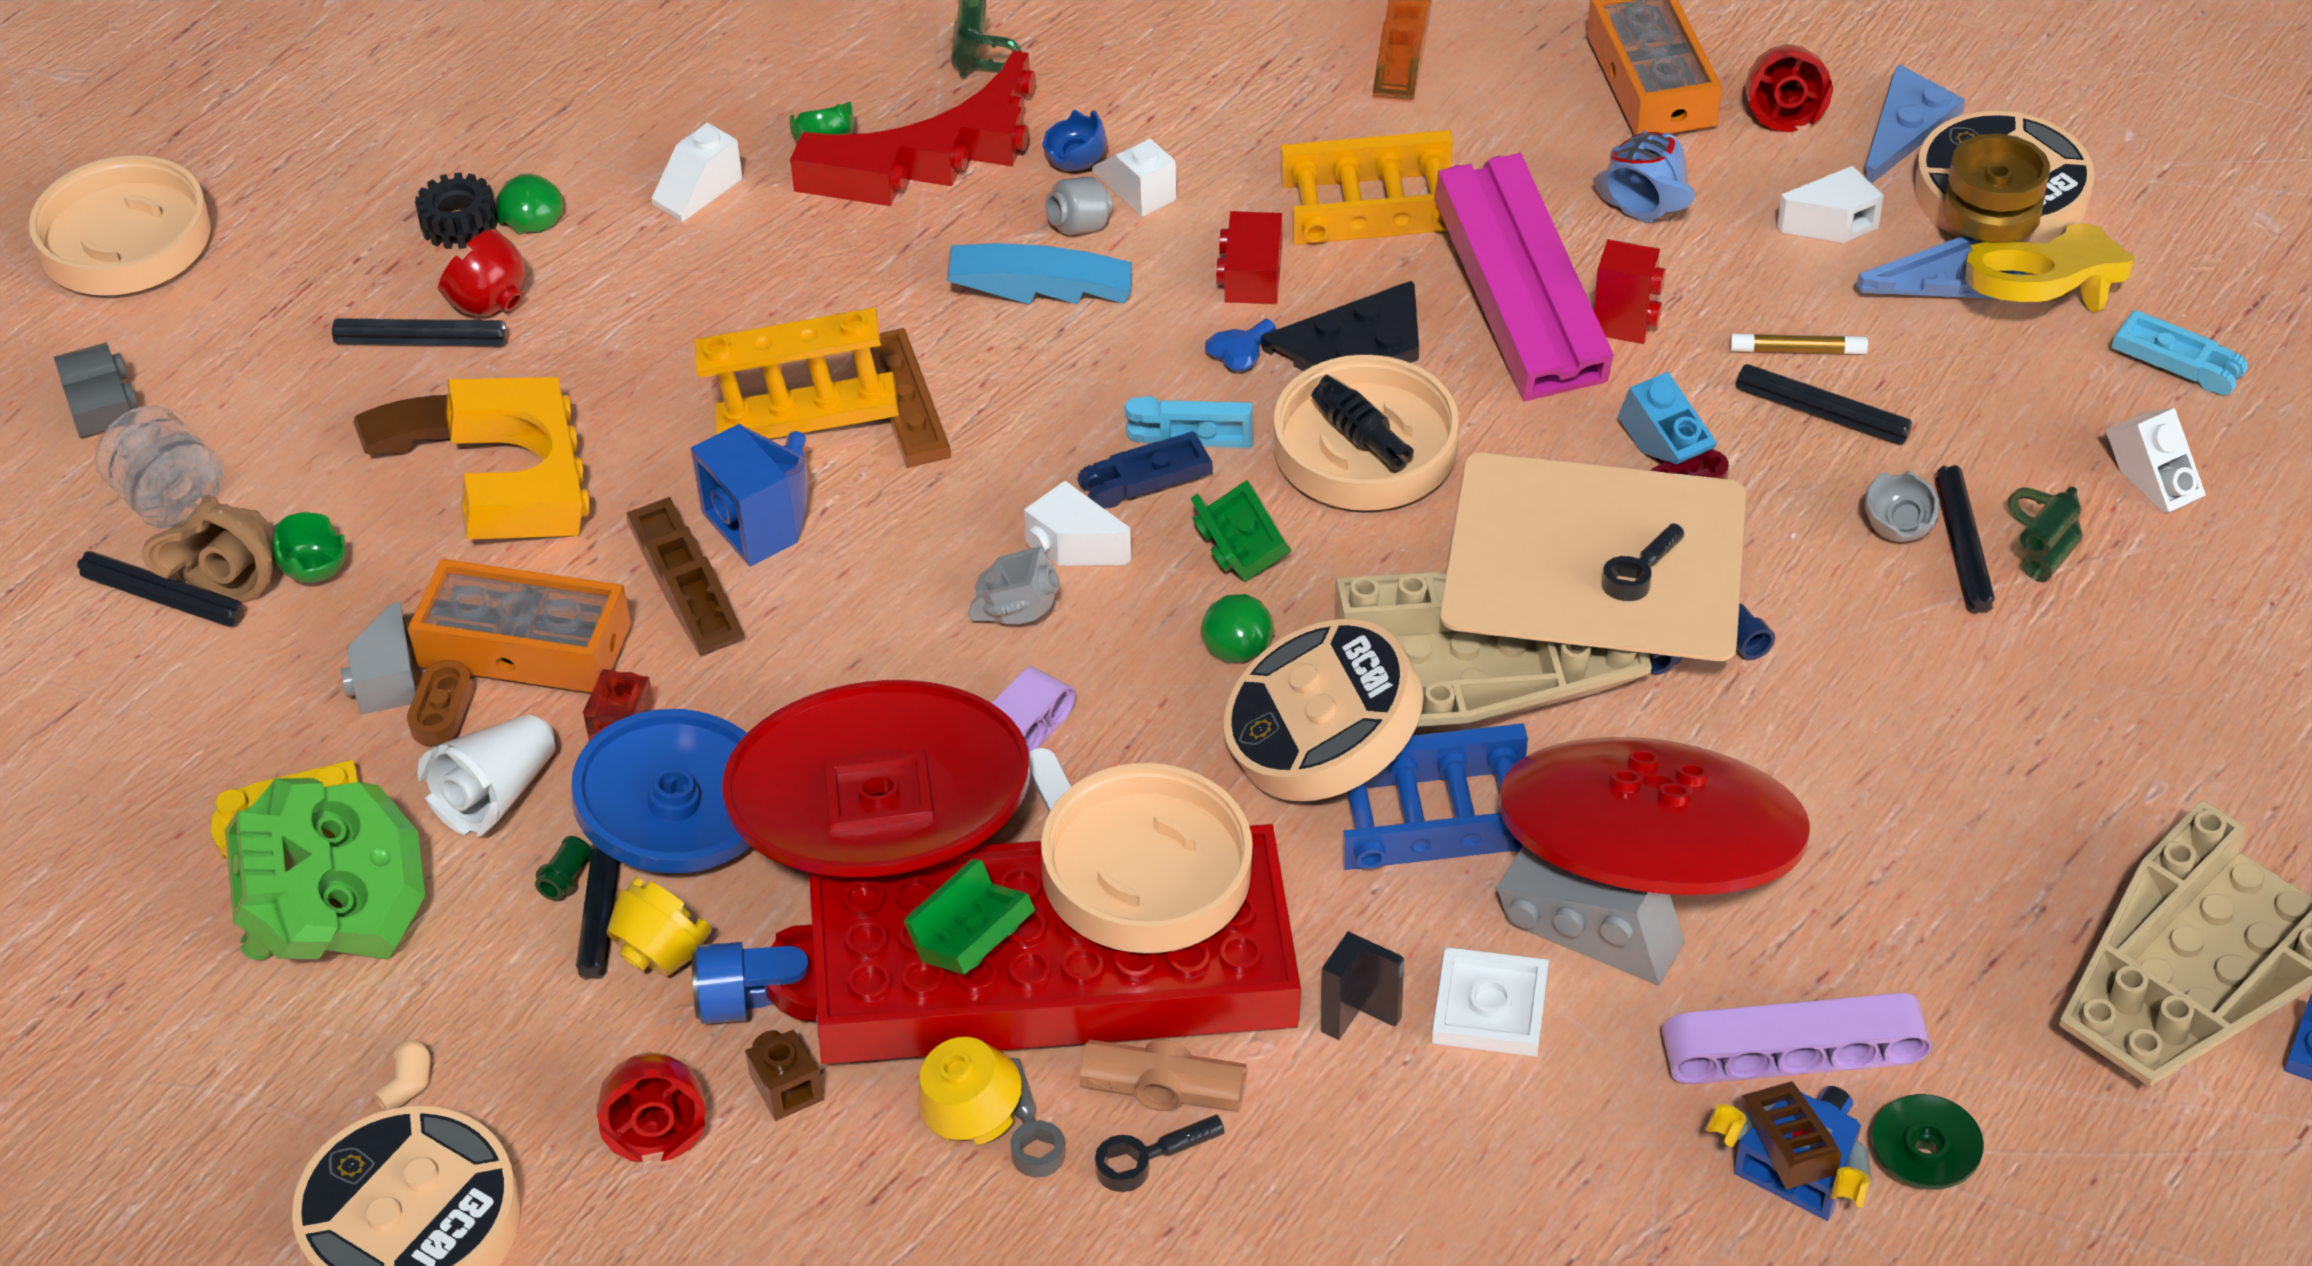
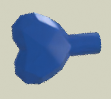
(1238, 347)

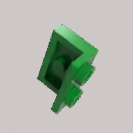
(1242, 531)
(966, 919)

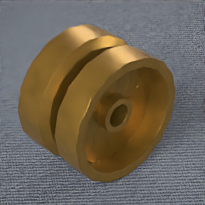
(1996, 188)

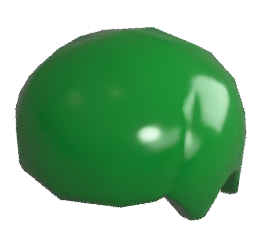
(825, 121)
(529, 203)
(308, 547)
(1237, 628)

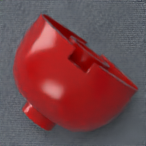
(1788, 87)
(486, 278)
(651, 1107)

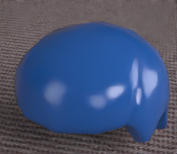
(1075, 142)

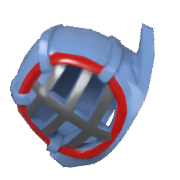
(1646, 177)

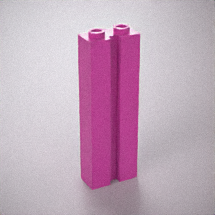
(1523, 277)

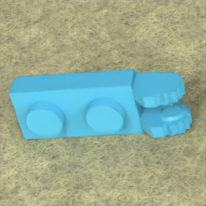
(2180, 352)
(1213, 422)

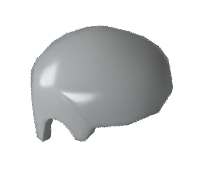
(1901, 506)

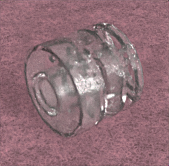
(157, 465)

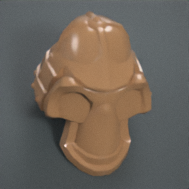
(216, 550)

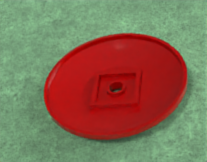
(809, 774)
(1654, 815)

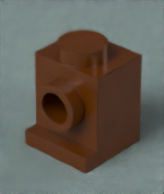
(778, 1064)

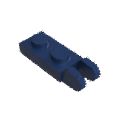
(1145, 469)

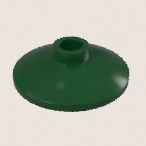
(1932, 1125)

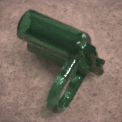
(969, 36)
(2051, 533)

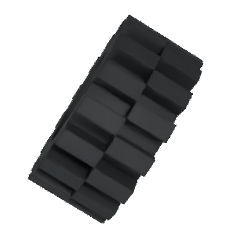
(469, 196)

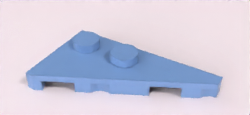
(1908, 116)
(1926, 273)

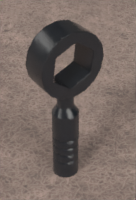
(1638, 567)
(1135, 1148)

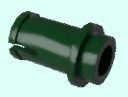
(557, 877)

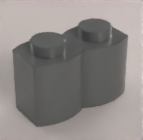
(94, 387)

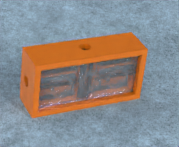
(1654, 64)
(520, 624)

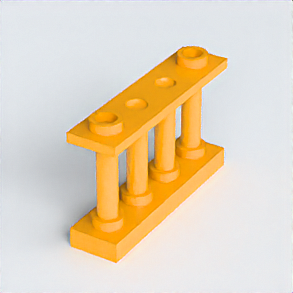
(1365, 160)
(804, 408)

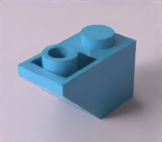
(1664, 421)

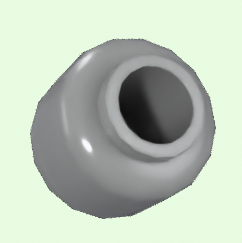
(1078, 205)

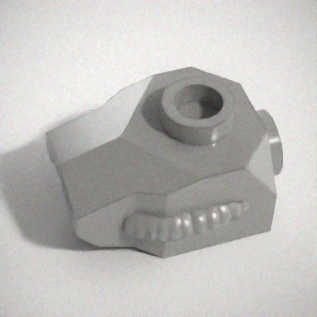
(1015, 588)

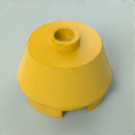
(654, 928)
(968, 1090)

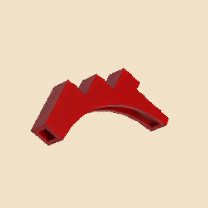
(930, 151)

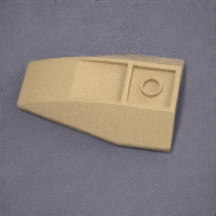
(1472, 673)
(2192, 952)

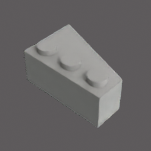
(1602, 921)

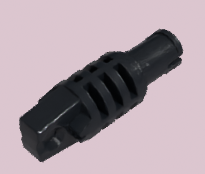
(1360, 421)

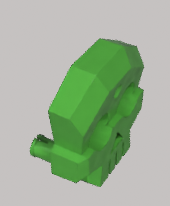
(367, 867)

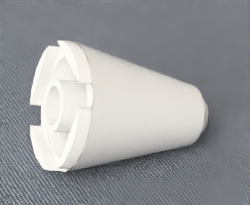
(484, 772)

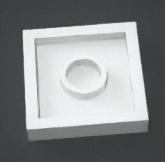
(1490, 1001)

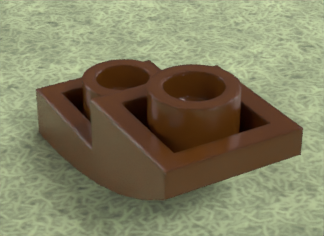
(396, 424)

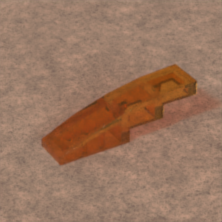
(1401, 48)

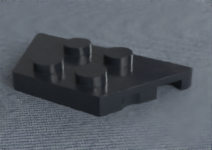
(1369, 326)

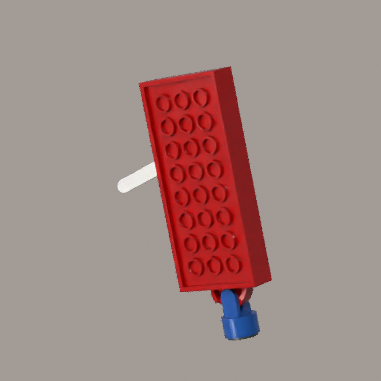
(1032, 990)

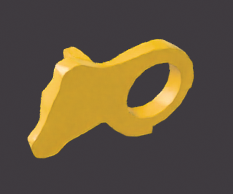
(2076, 258)

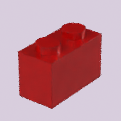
(1252, 257)
(1627, 291)

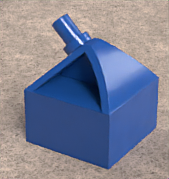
(753, 490)

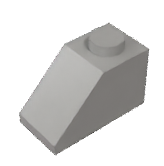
(381, 664)

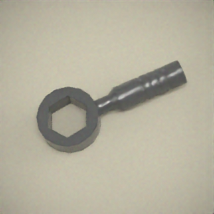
(1031, 1131)

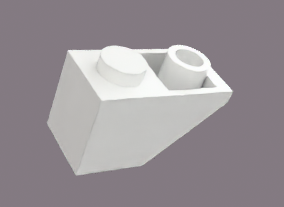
(1832, 207)
(2156, 458)

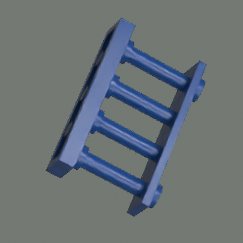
(1433, 758)

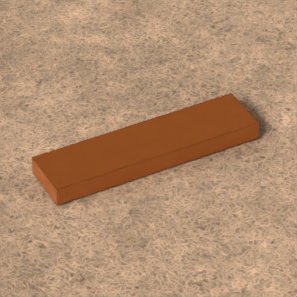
(918, 424)

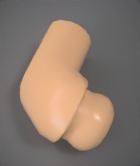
(410, 1075)

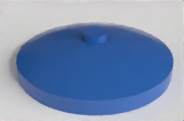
(655, 793)

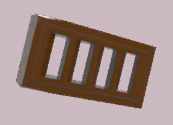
(1792, 1167)

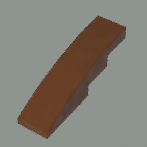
(684, 576)

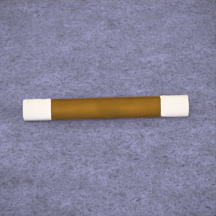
(1798, 344)

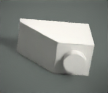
(698, 172)
(1140, 176)
(1076, 530)

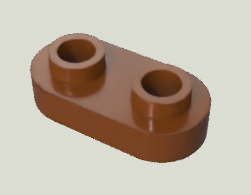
(434, 712)

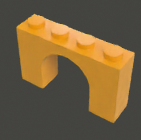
(533, 416)

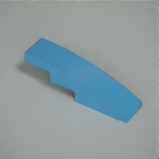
(1023, 270)

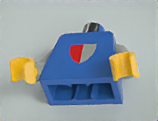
(1817, 1197)

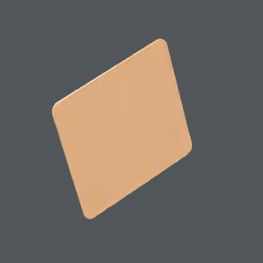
(1537, 544)

